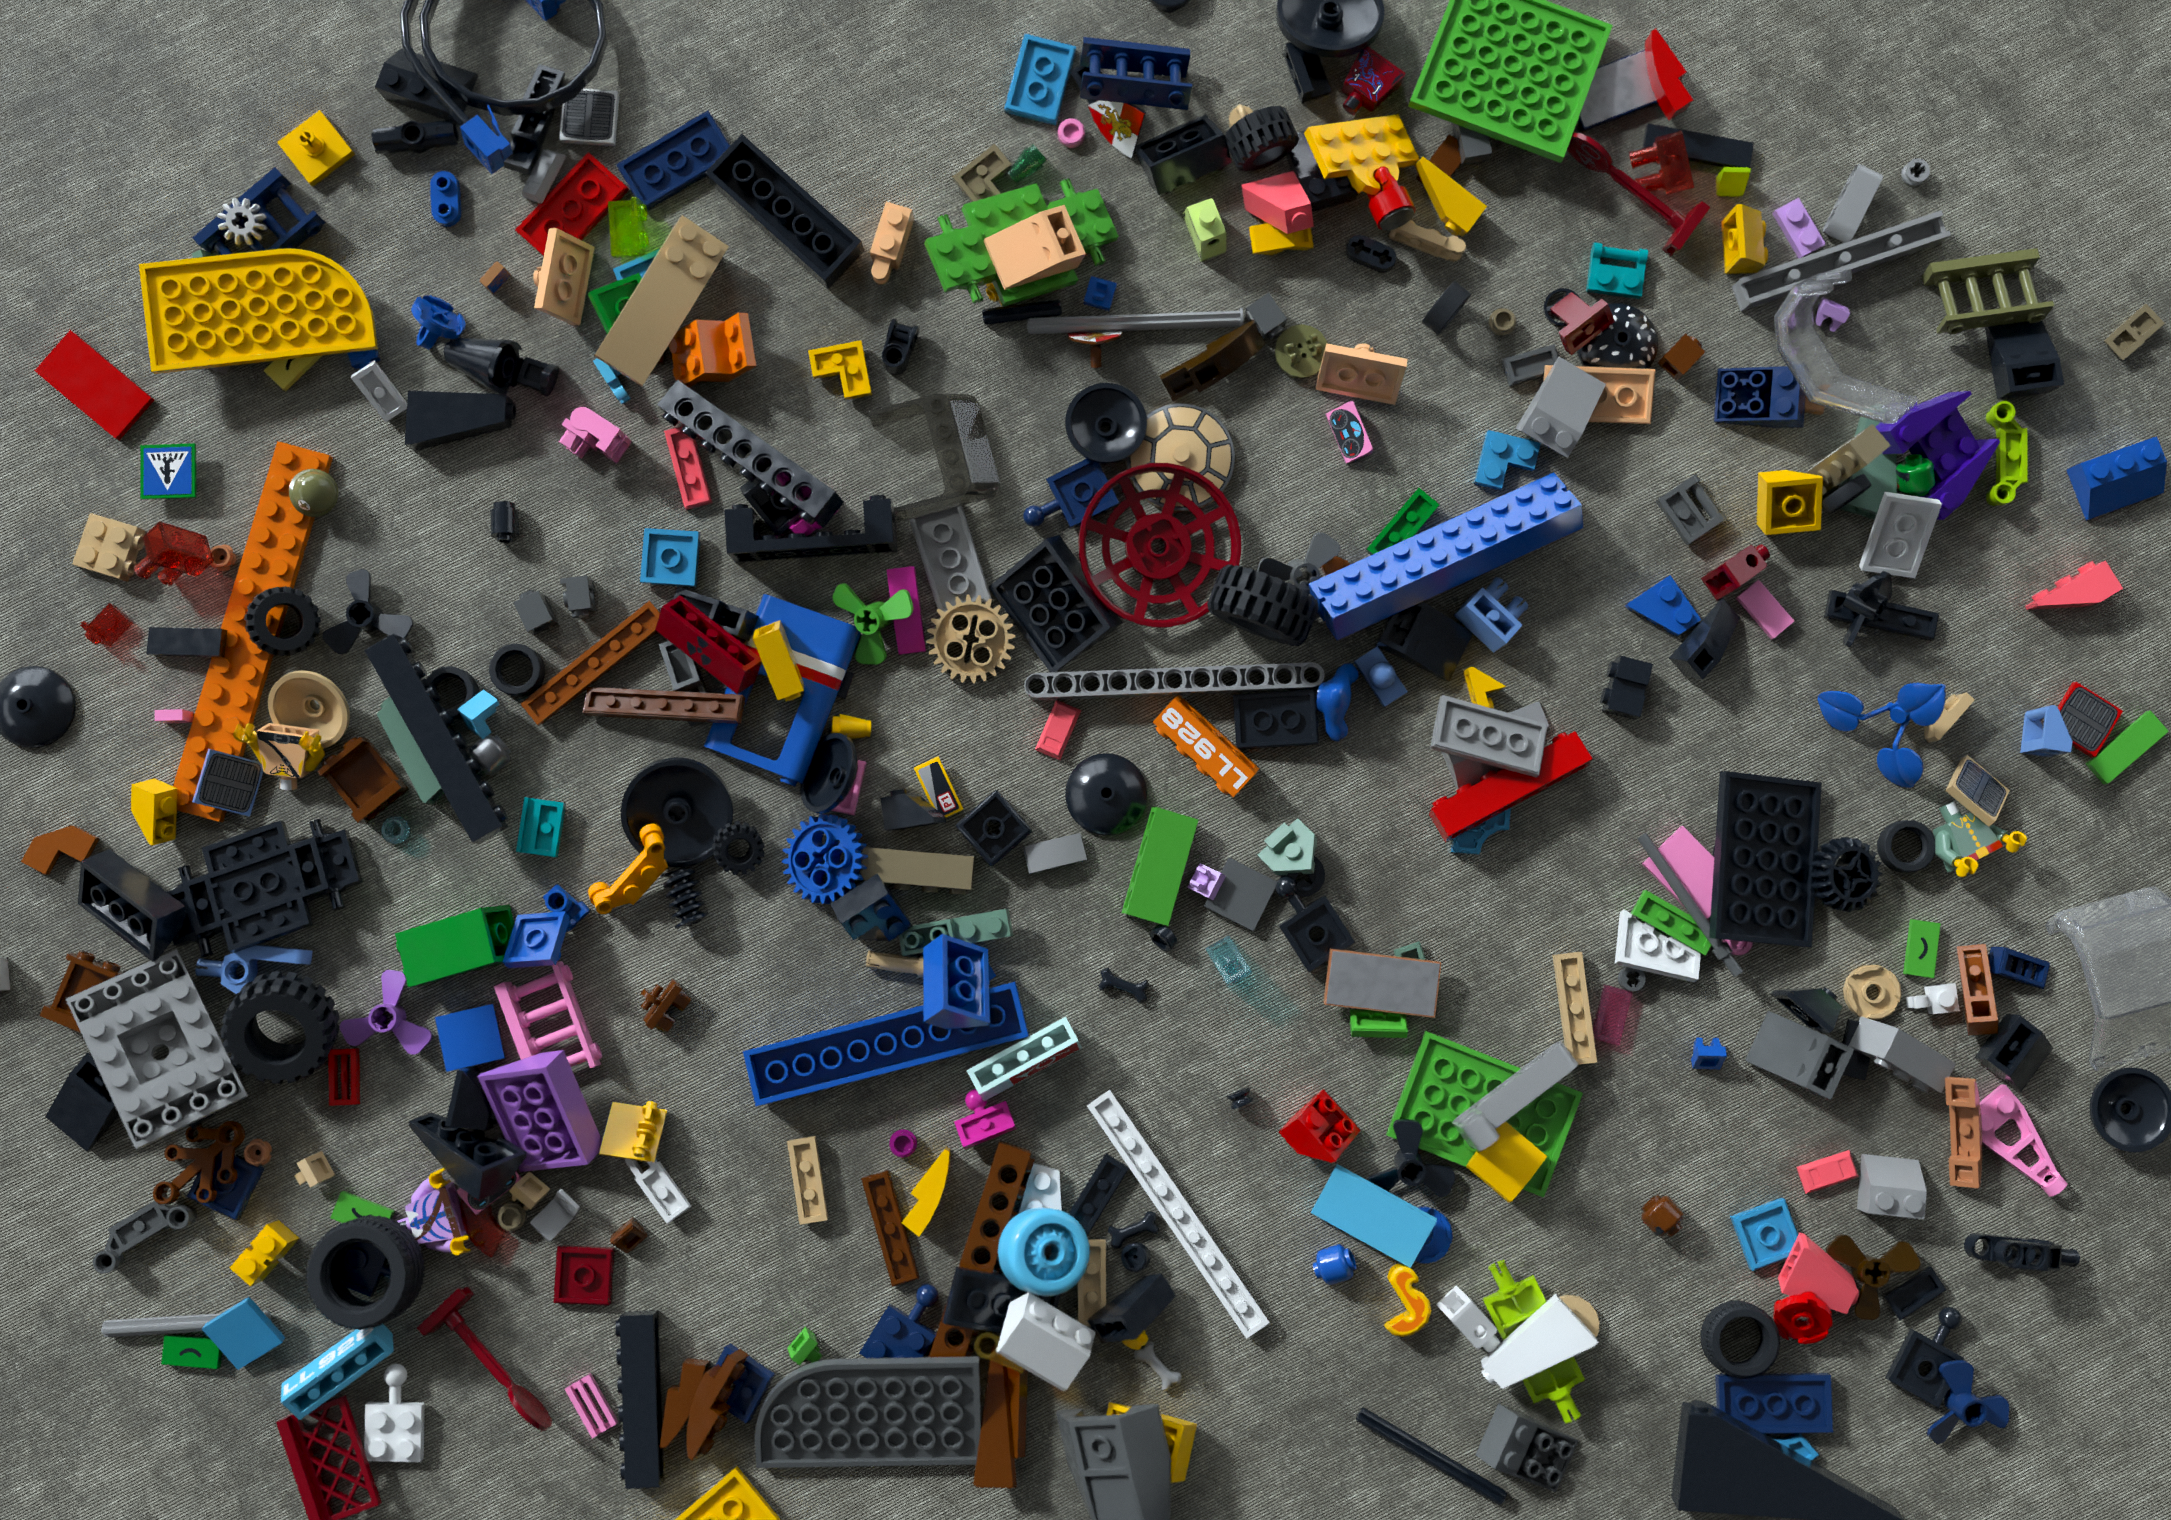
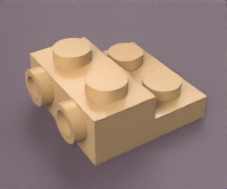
(109, 547)

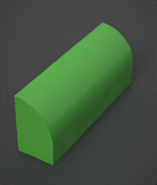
(1159, 866)

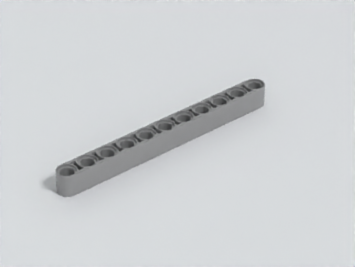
(1186, 674)

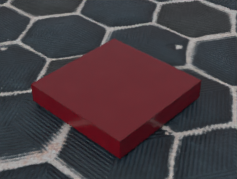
(584, 1275)

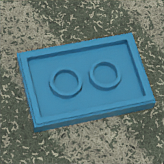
(1040, 79)

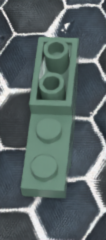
(968, 928)

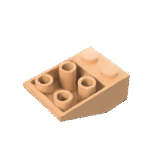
(1035, 248)

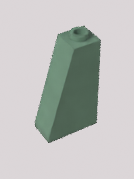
(1880, 473)
(409, 753)

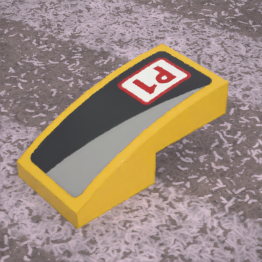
(938, 787)

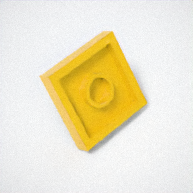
(316, 148)

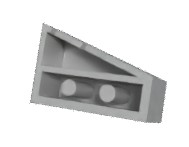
(1902, 1054)

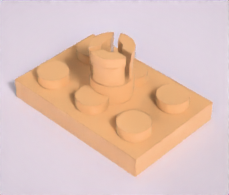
(563, 276)
(1361, 373)

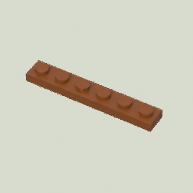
(592, 664)

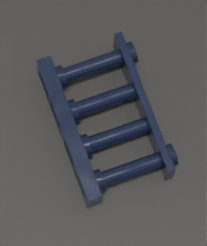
(1136, 58)
(261, 193)

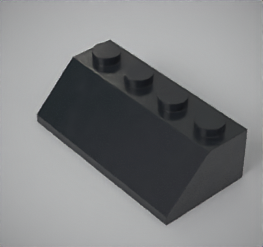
(129, 903)

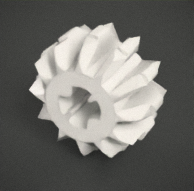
(250, 226)

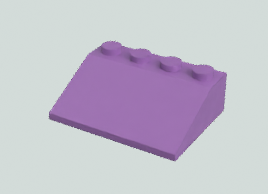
(543, 1111)

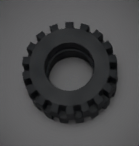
(1261, 138)
(306, 613)

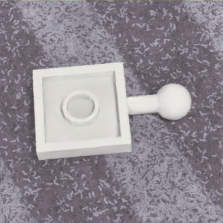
(394, 1427)

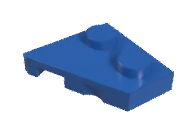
(1666, 606)

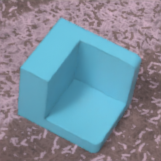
(477, 711)

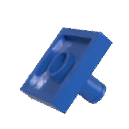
(536, 940)

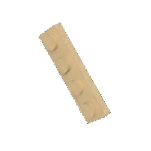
(1574, 1006)

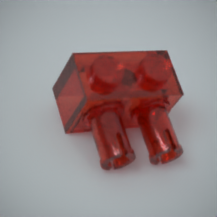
(1675, 167)
(176, 551)

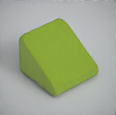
(1732, 181)

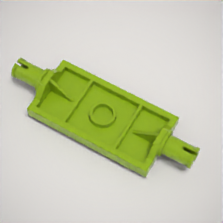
(1510, 1309)

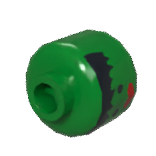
(1915, 475)

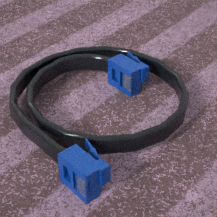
(476, 134)

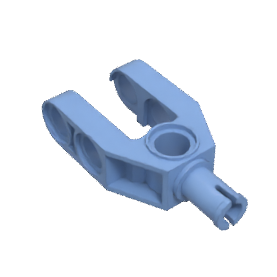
(248, 958)

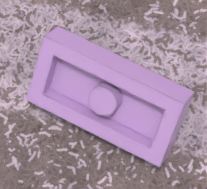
(1798, 228)

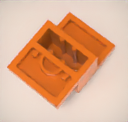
(713, 350)

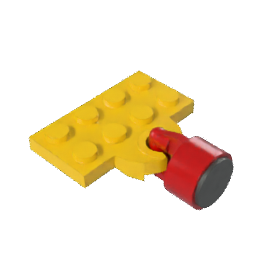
(1371, 157)

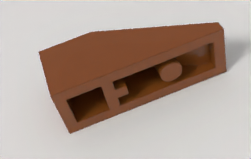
(1977, 990)

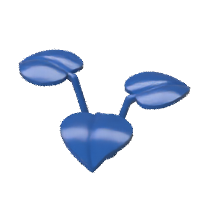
(1915, 701)

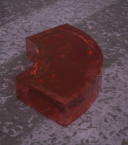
(482, 1229)

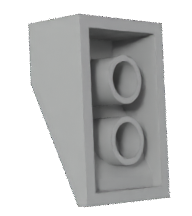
(1561, 407)

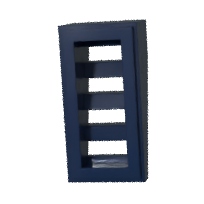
(2000, 963)

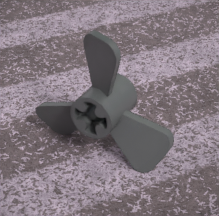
(1319, 552)

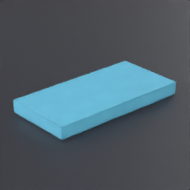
(1374, 1215)

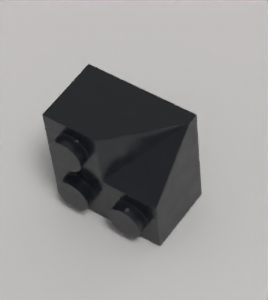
(871, 912)

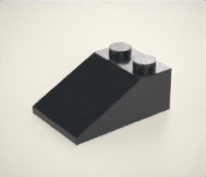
(1320, 191)

